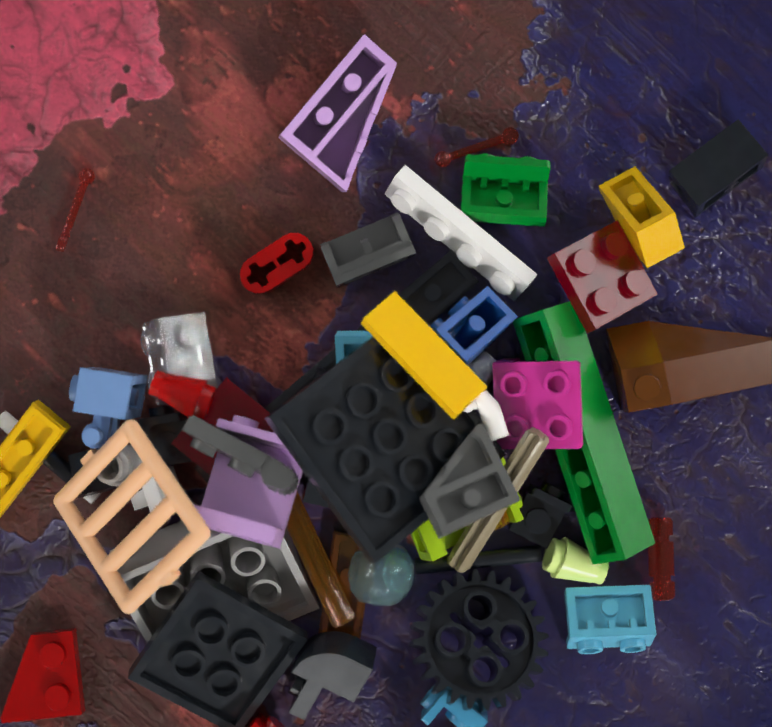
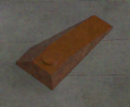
(680, 363)

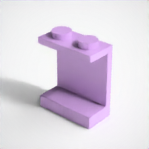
(245, 504)

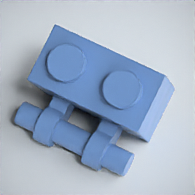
(107, 396)

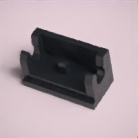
(717, 168)

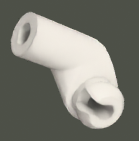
(490, 415)

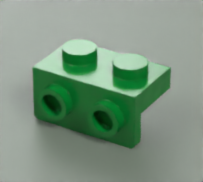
(505, 189)

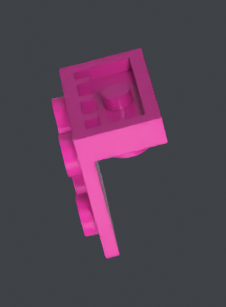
(540, 397)

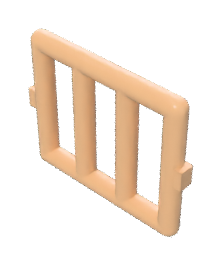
(175, 501)

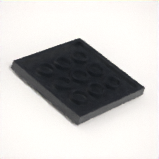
(371, 444)

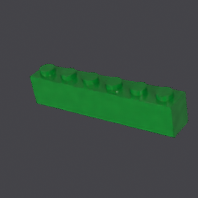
(599, 471)

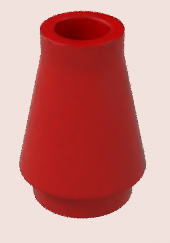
(184, 393)

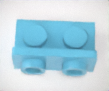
(609, 618)

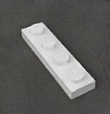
(460, 233)

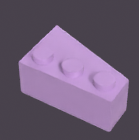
(341, 112)

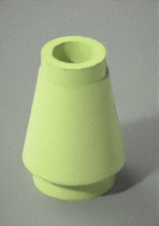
(572, 562)

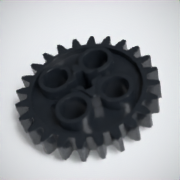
(455, 669)

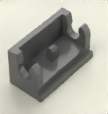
(368, 250)

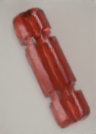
(661, 559)

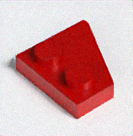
(47, 679)

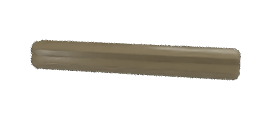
(518, 468)

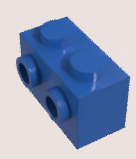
(474, 324)

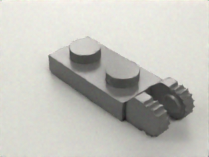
(243, 457)

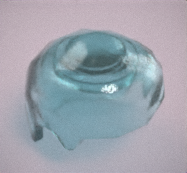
(384, 581)

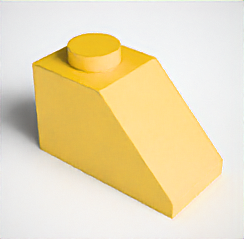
(643, 216)

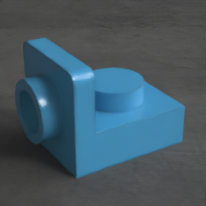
(434, 703)

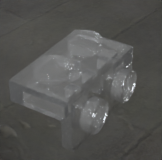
(179, 347)

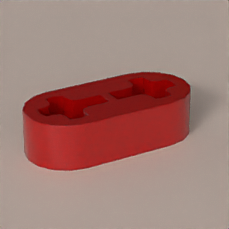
(271, 255)

